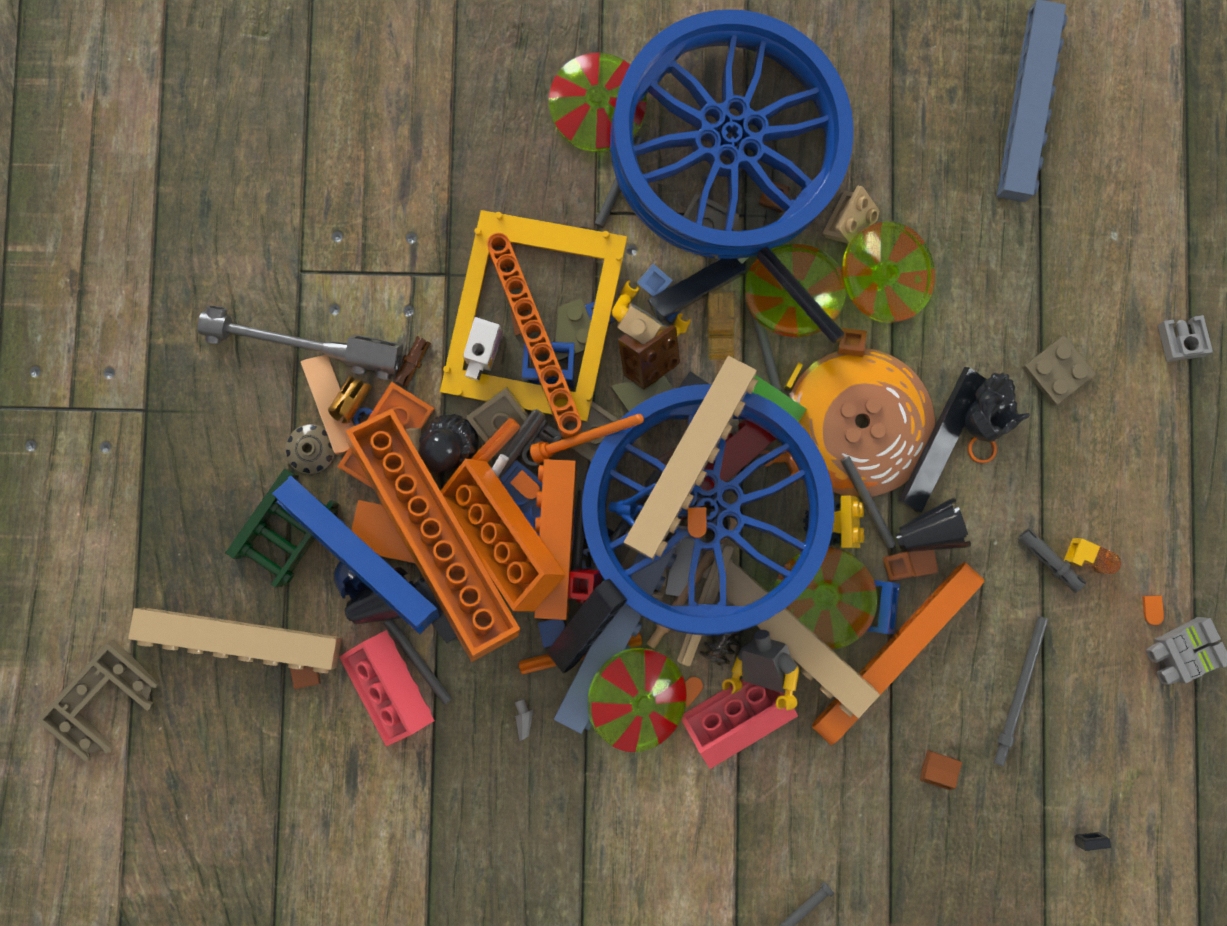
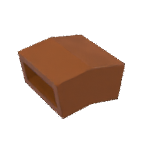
(940, 770)

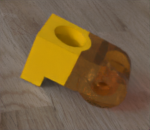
(1097, 557)

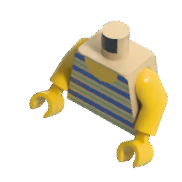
(638, 322)

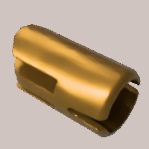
(349, 399)

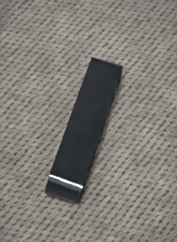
(587, 625)

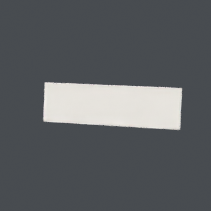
(680, 569)

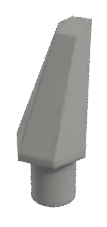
(523, 719)

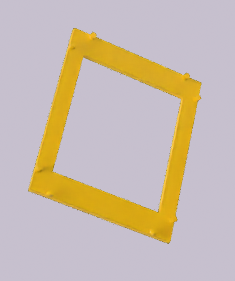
(551, 237)

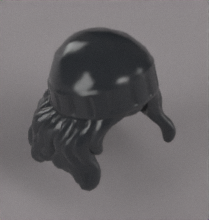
(994, 409)
(447, 443)

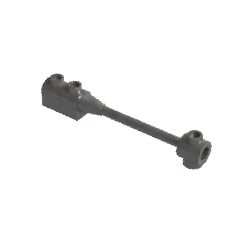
(359, 352)

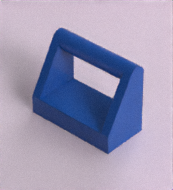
(529, 374)
(888, 608)

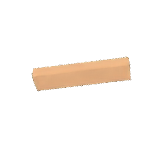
(324, 390)

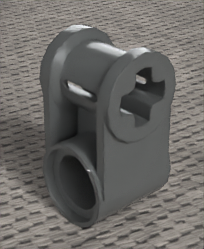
(538, 437)

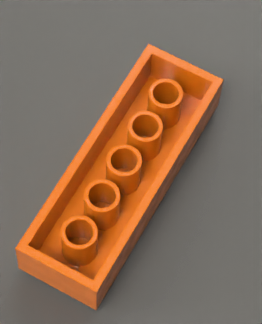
(557, 529)
(501, 536)

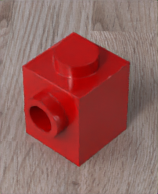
(582, 583)

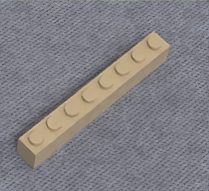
(689, 459)
(235, 638)
(805, 647)

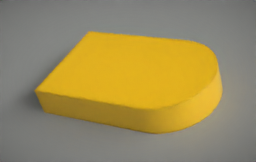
(793, 376)

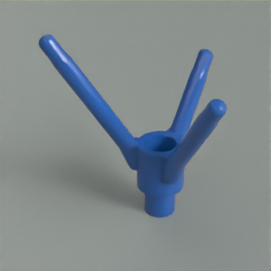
(629, 508)

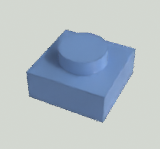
(654, 281)

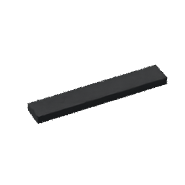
(941, 441)

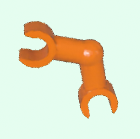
(786, 457)

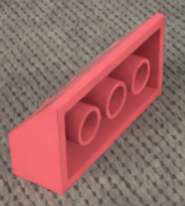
(386, 688)
(734, 721)

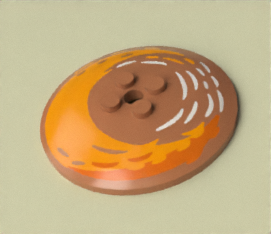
(896, 411)

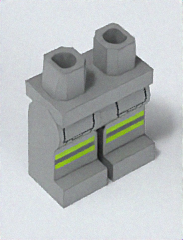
(1188, 651)

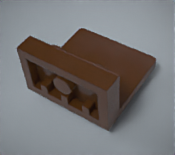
(649, 361)

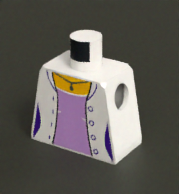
(485, 338)

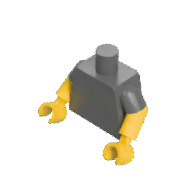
(768, 666)

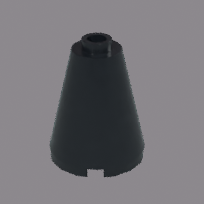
(935, 530)
(369, 608)

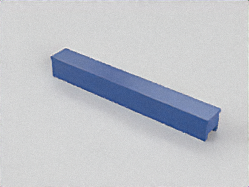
(356, 555)

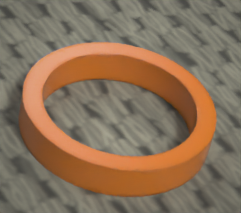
(994, 446)

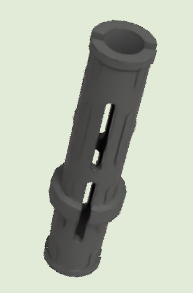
(1055, 563)

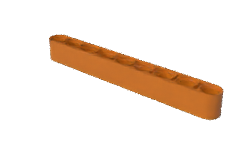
(529, 324)
(905, 645)

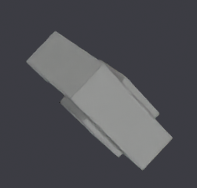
(1174, 346)

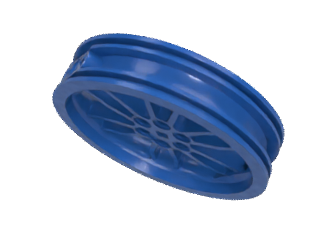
(767, 38)
(709, 618)

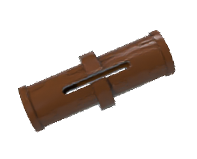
(412, 361)

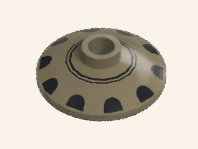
(318, 458)

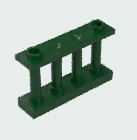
(258, 526)

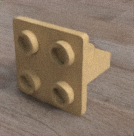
(851, 215)

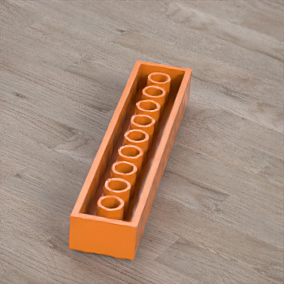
(432, 535)

